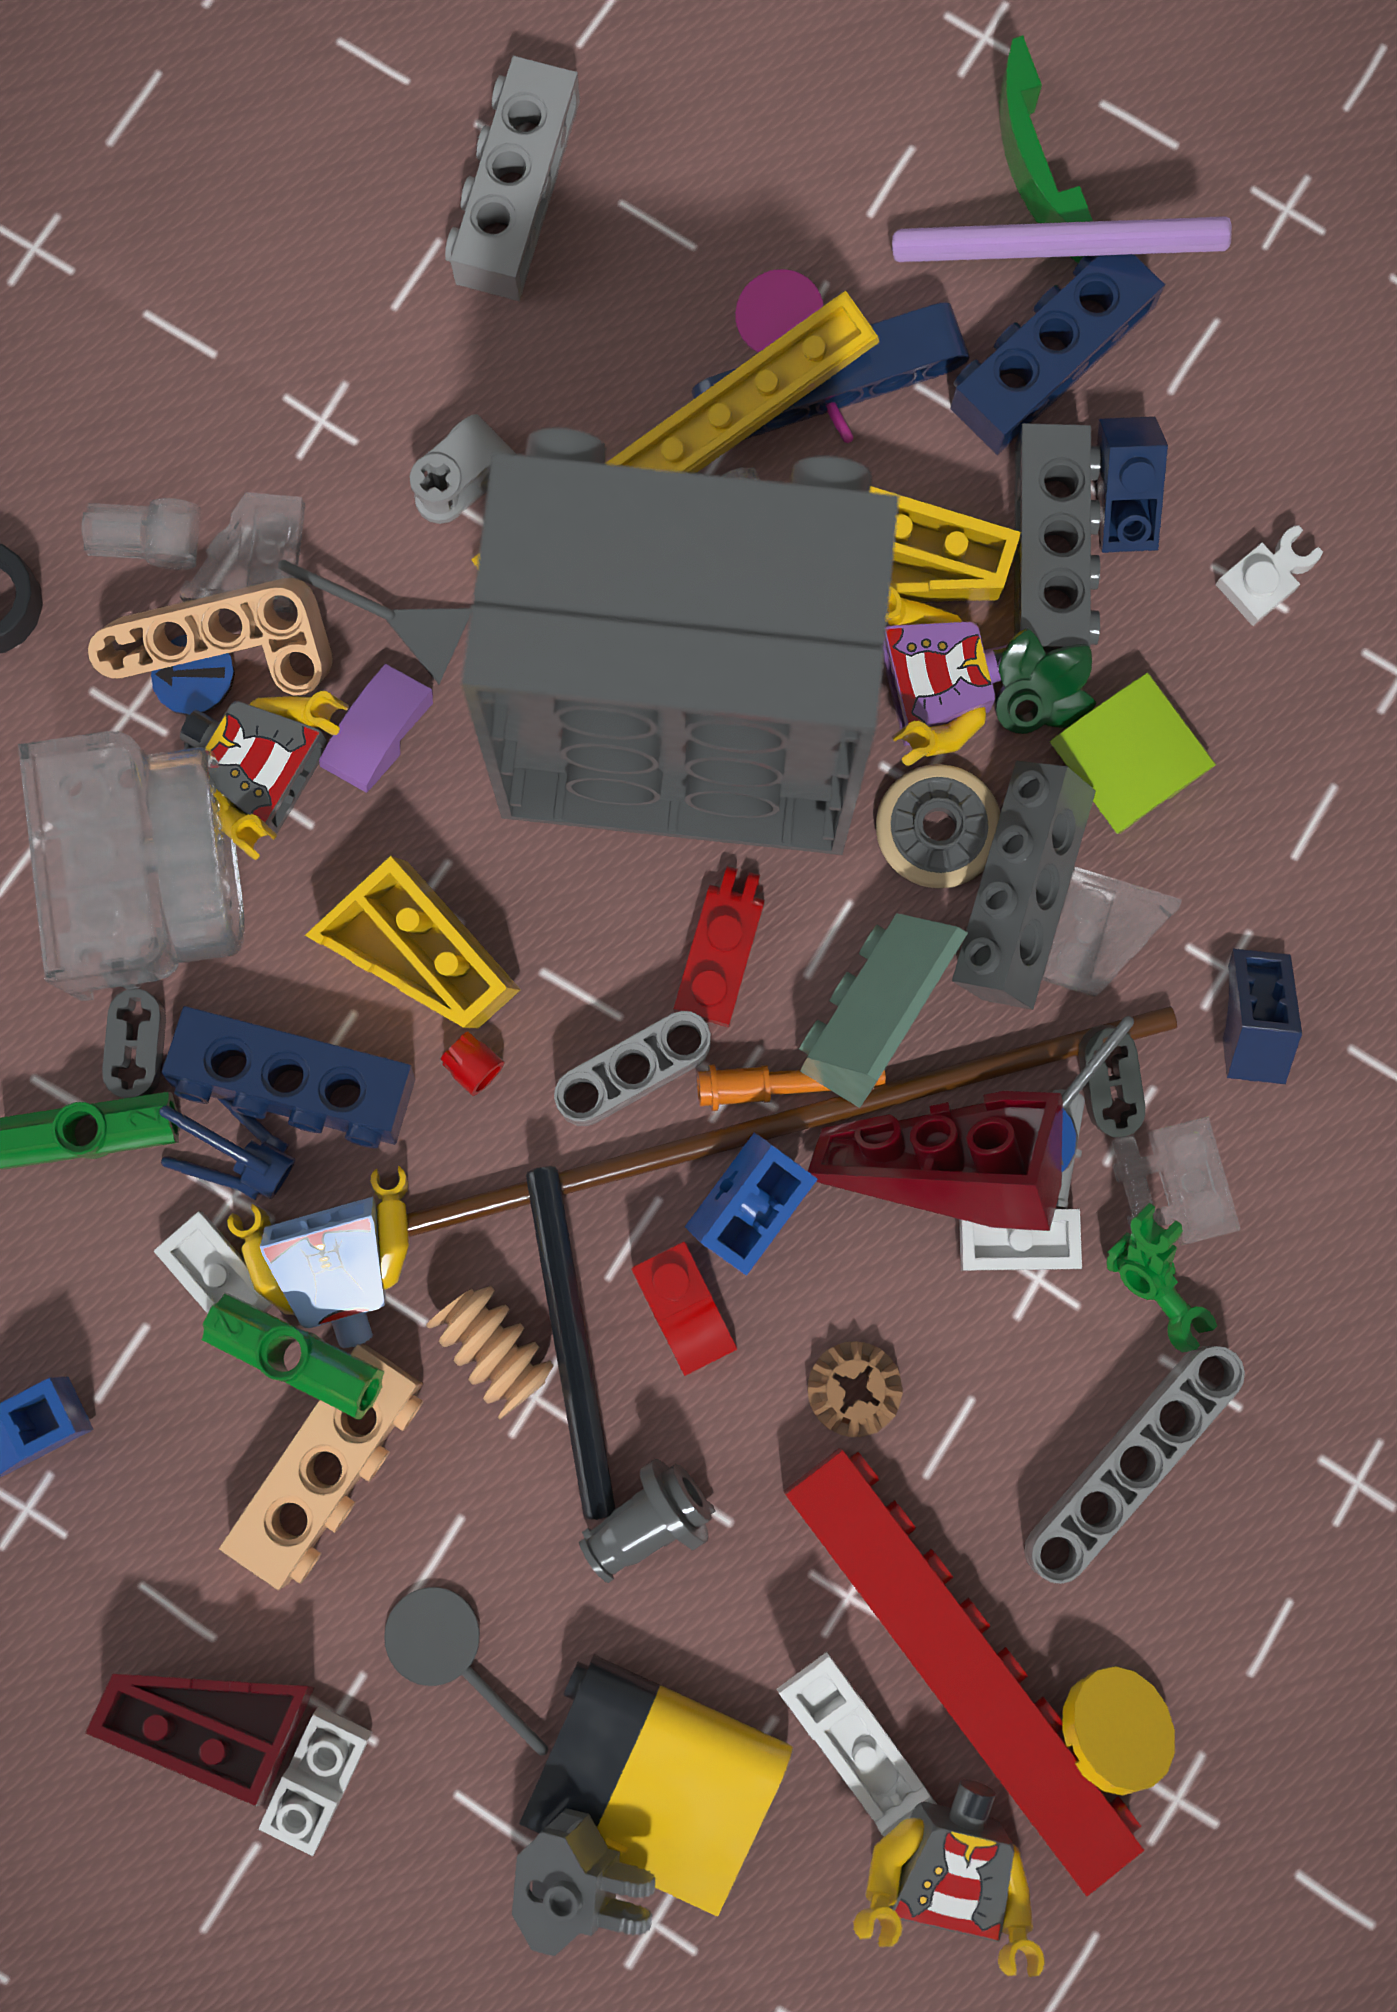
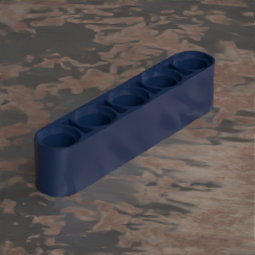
(908, 352)

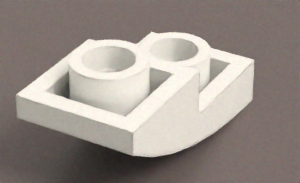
(315, 1780)

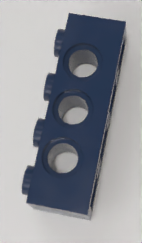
(997, 411)
(207, 1039)

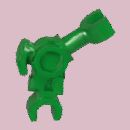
(1149, 1272)

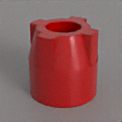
(472, 1063)

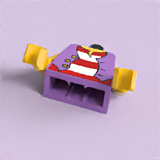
(936, 677)

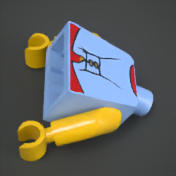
(330, 1261)

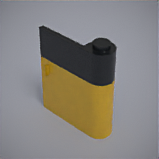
(660, 1780)

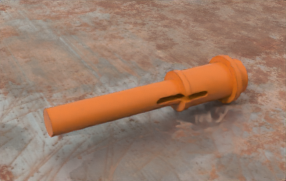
(753, 1085)

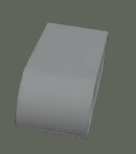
(649, 1044)

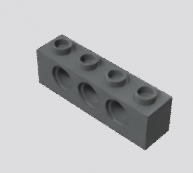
(1065, 456)
(1024, 884)

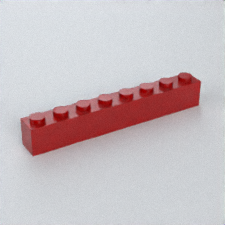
(962, 1668)

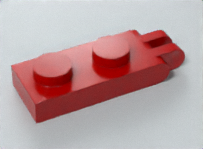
(720, 950)

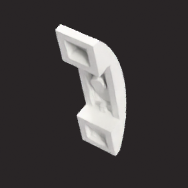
(854, 1742)

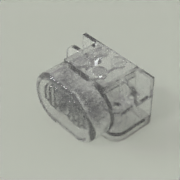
(127, 861)

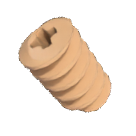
(491, 1348)

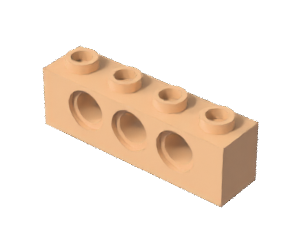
(258, 1537)

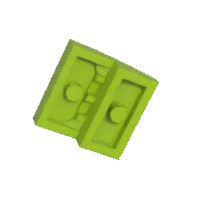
(1133, 752)

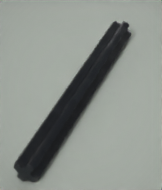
(570, 1342)

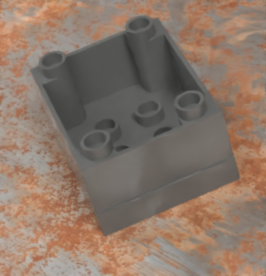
(678, 645)

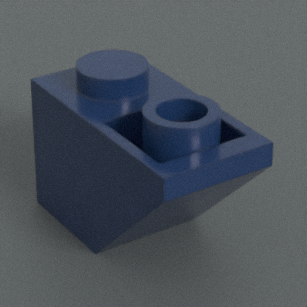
(1130, 483)

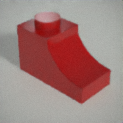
(684, 1308)

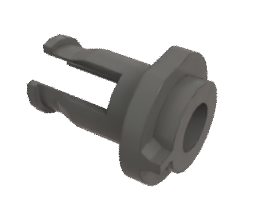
(656, 1516)

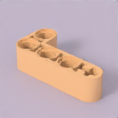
(209, 638)

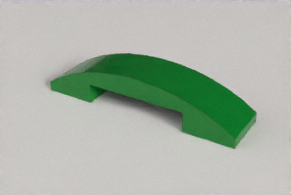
(1023, 149)

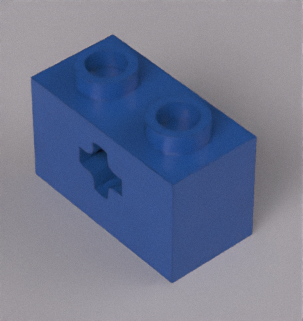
(750, 1204)

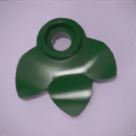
(1046, 679)

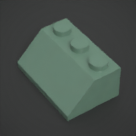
(878, 1004)

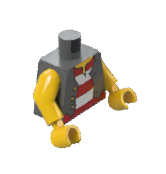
(264, 759)
(952, 1874)

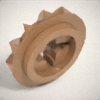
(826, 1395)

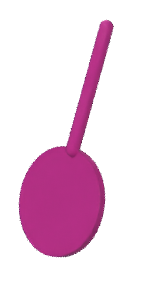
(774, 306)

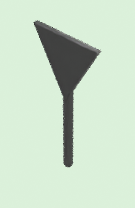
(426, 632)

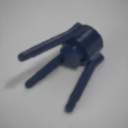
(261, 1166)

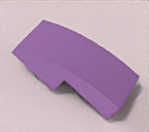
(374, 727)

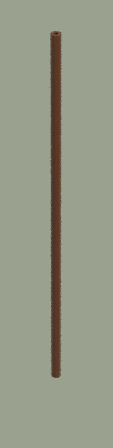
(779, 1124)

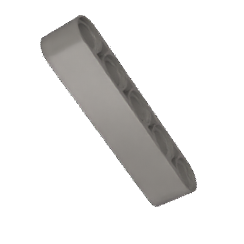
(1162, 1454)

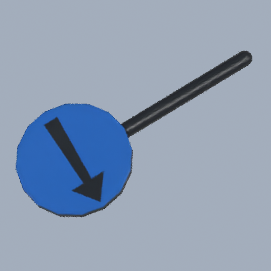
(194, 684)

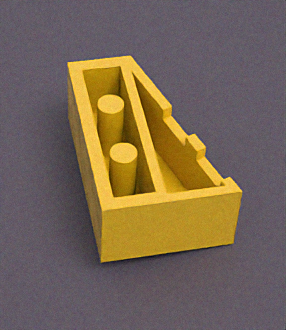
(948, 554)
(416, 943)

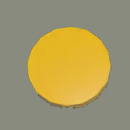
(1119, 1730)

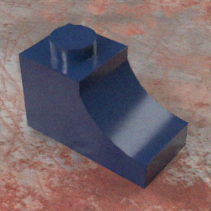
(1261, 1017)

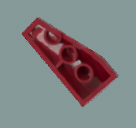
(971, 1163)

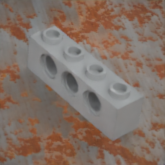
(502, 260)

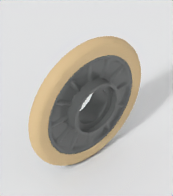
(902, 832)

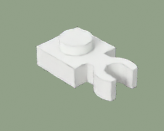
(1265, 579)

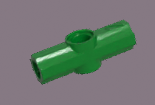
(51, 1133)
(322, 1369)

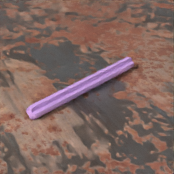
(1063, 239)

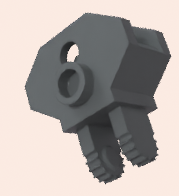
(576, 1886)

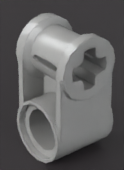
(458, 464)

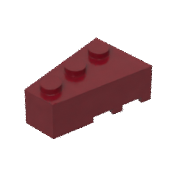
(204, 1729)

